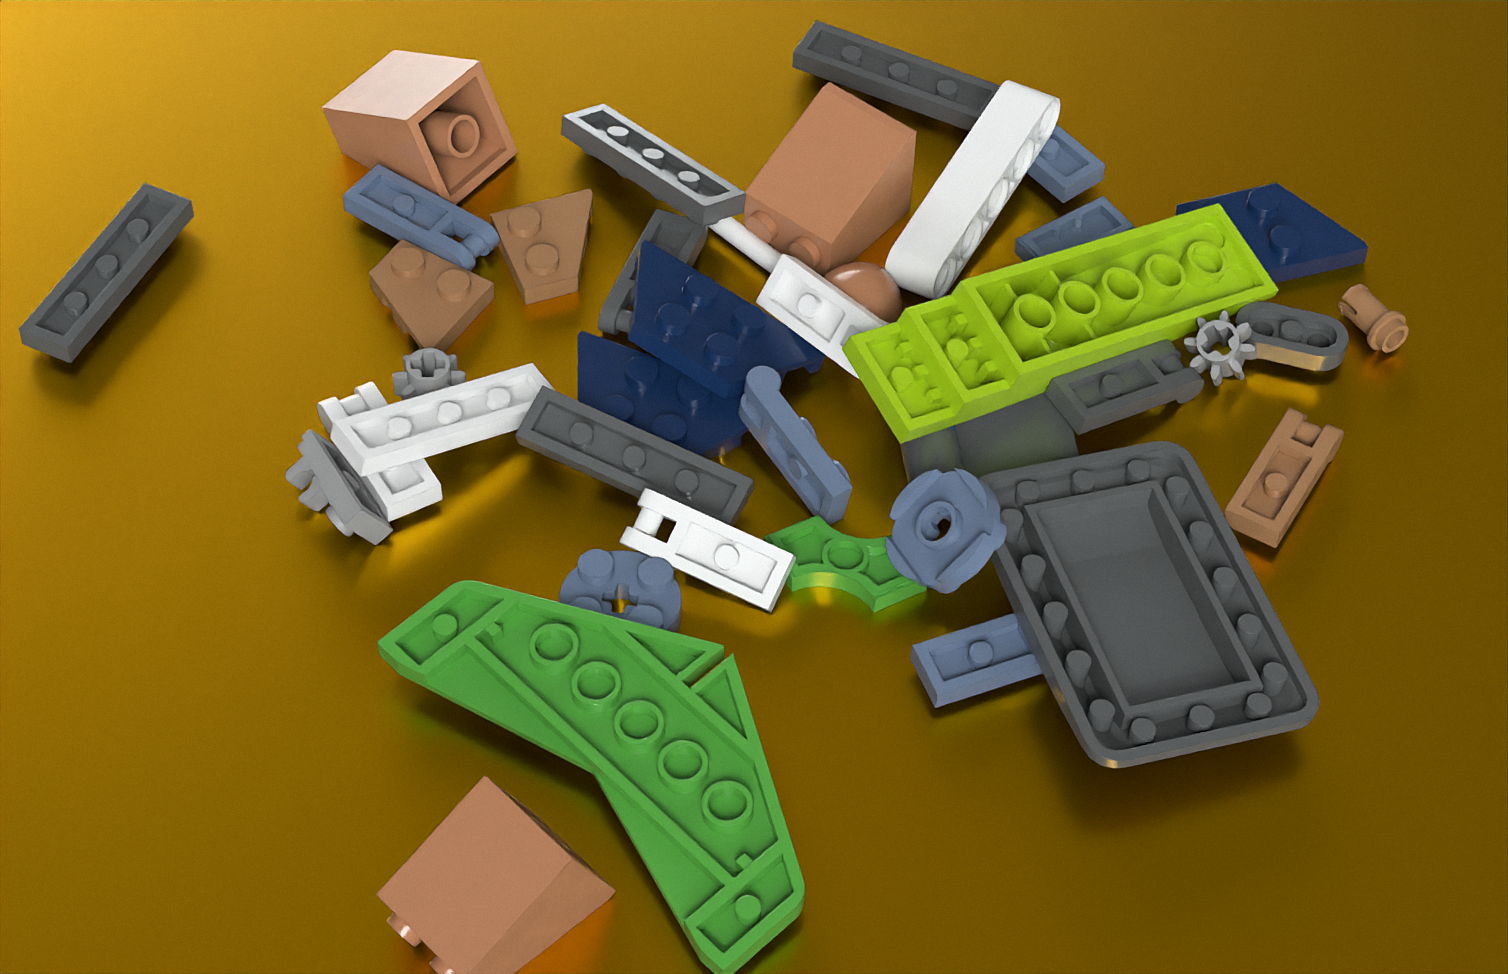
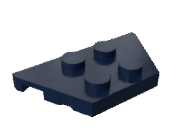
(1286, 232)
(707, 327)
(656, 397)

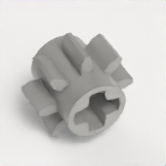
(1227, 335)
(427, 372)

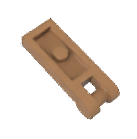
(1282, 478)

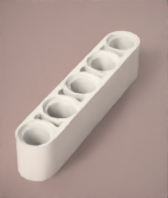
(972, 190)

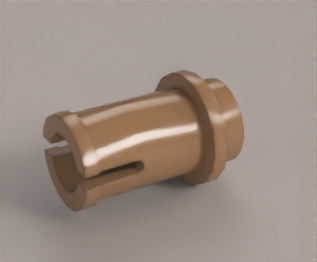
(1383, 328)

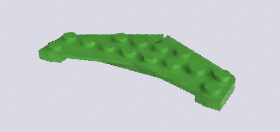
(668, 756)

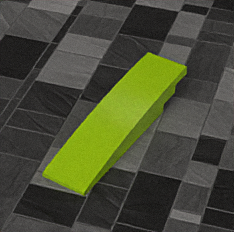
(1052, 315)

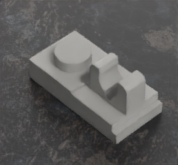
(338, 484)

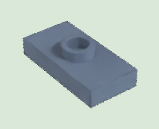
(1075, 228)

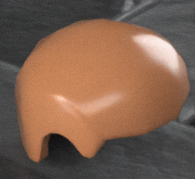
(870, 287)

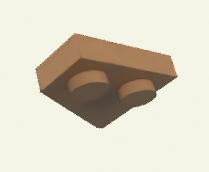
(545, 244)
(429, 294)

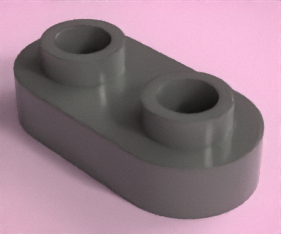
(1294, 336)

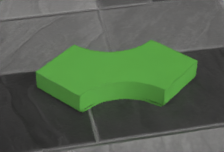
(843, 563)

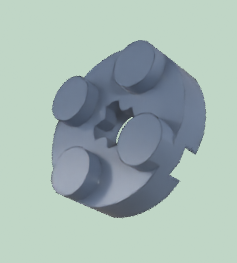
(968, 544)
(628, 576)

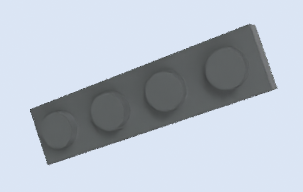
(893, 75)
(653, 164)
(106, 273)
(630, 457)

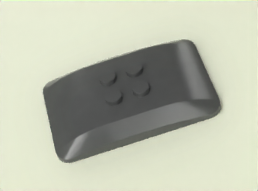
(1144, 606)

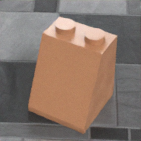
(424, 121)
(833, 182)
(491, 887)

